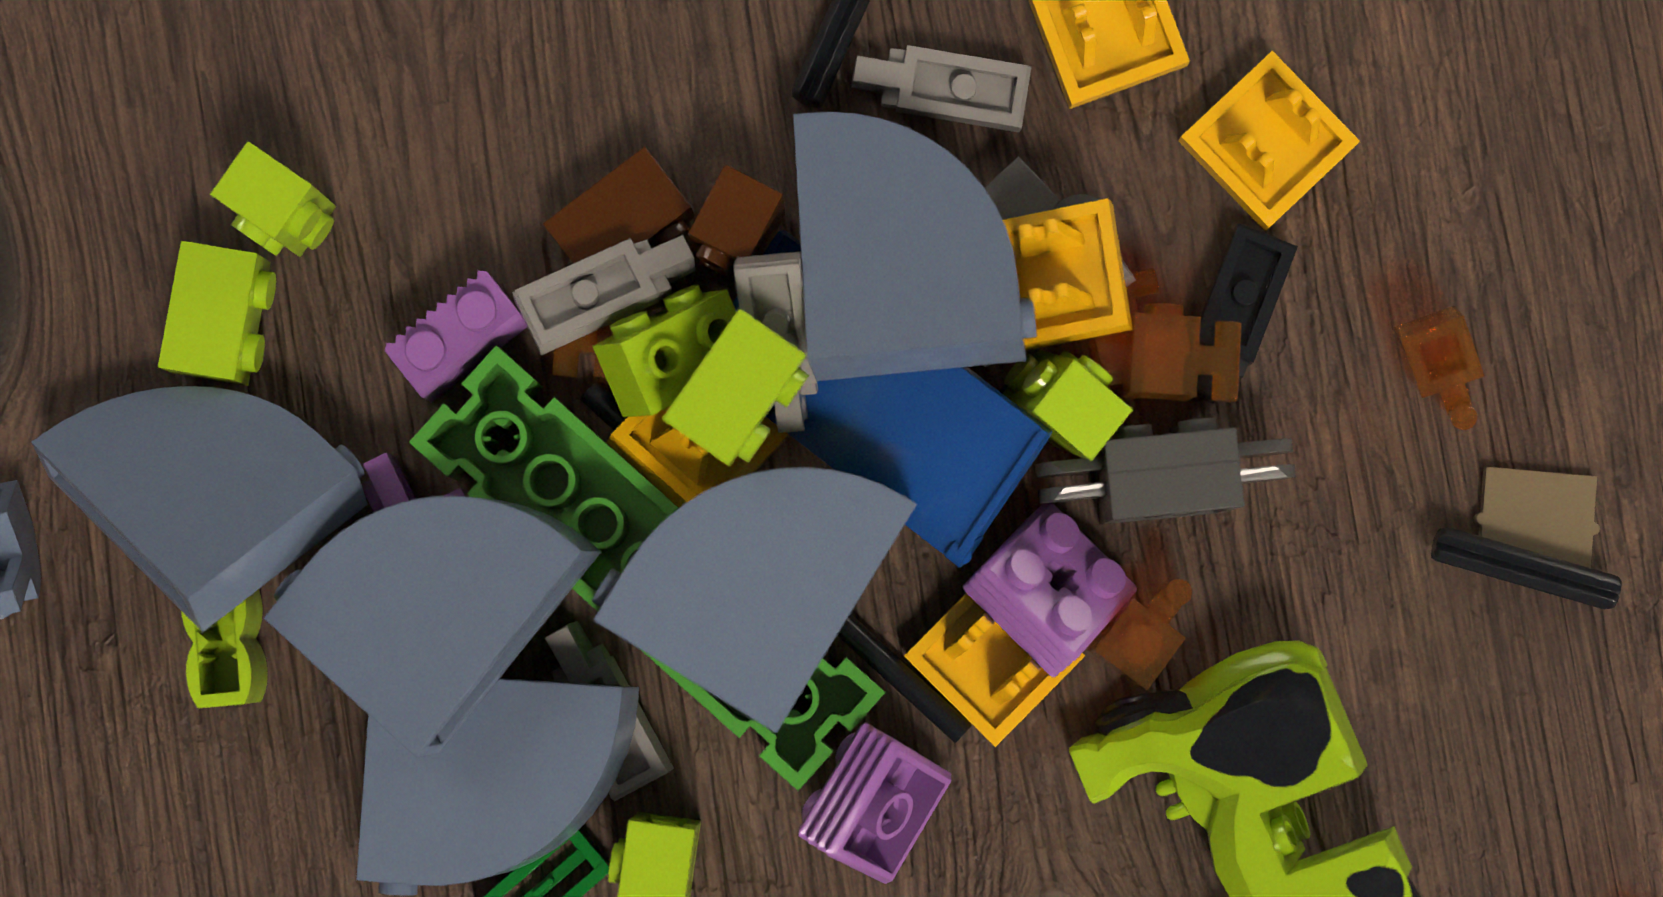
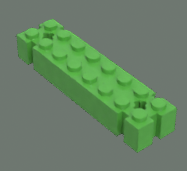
(597, 493)

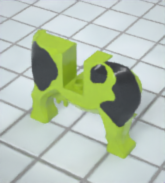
(1235, 754)

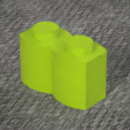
(226, 659)

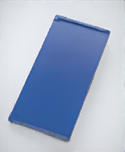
(928, 436)

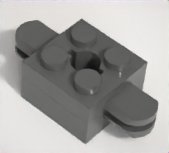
(1169, 474)

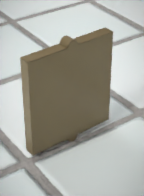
(1540, 512)

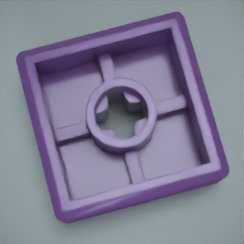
(1050, 588)
(873, 803)

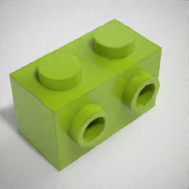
(274, 203)
(217, 313)
(658, 354)
(737, 388)
(1068, 399)
(655, 856)

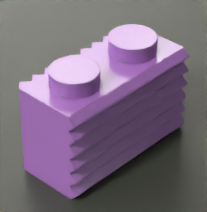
(456, 336)

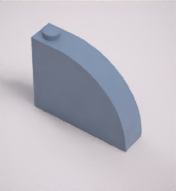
(900, 254)
(203, 488)
(754, 581)
(429, 606)
(500, 790)

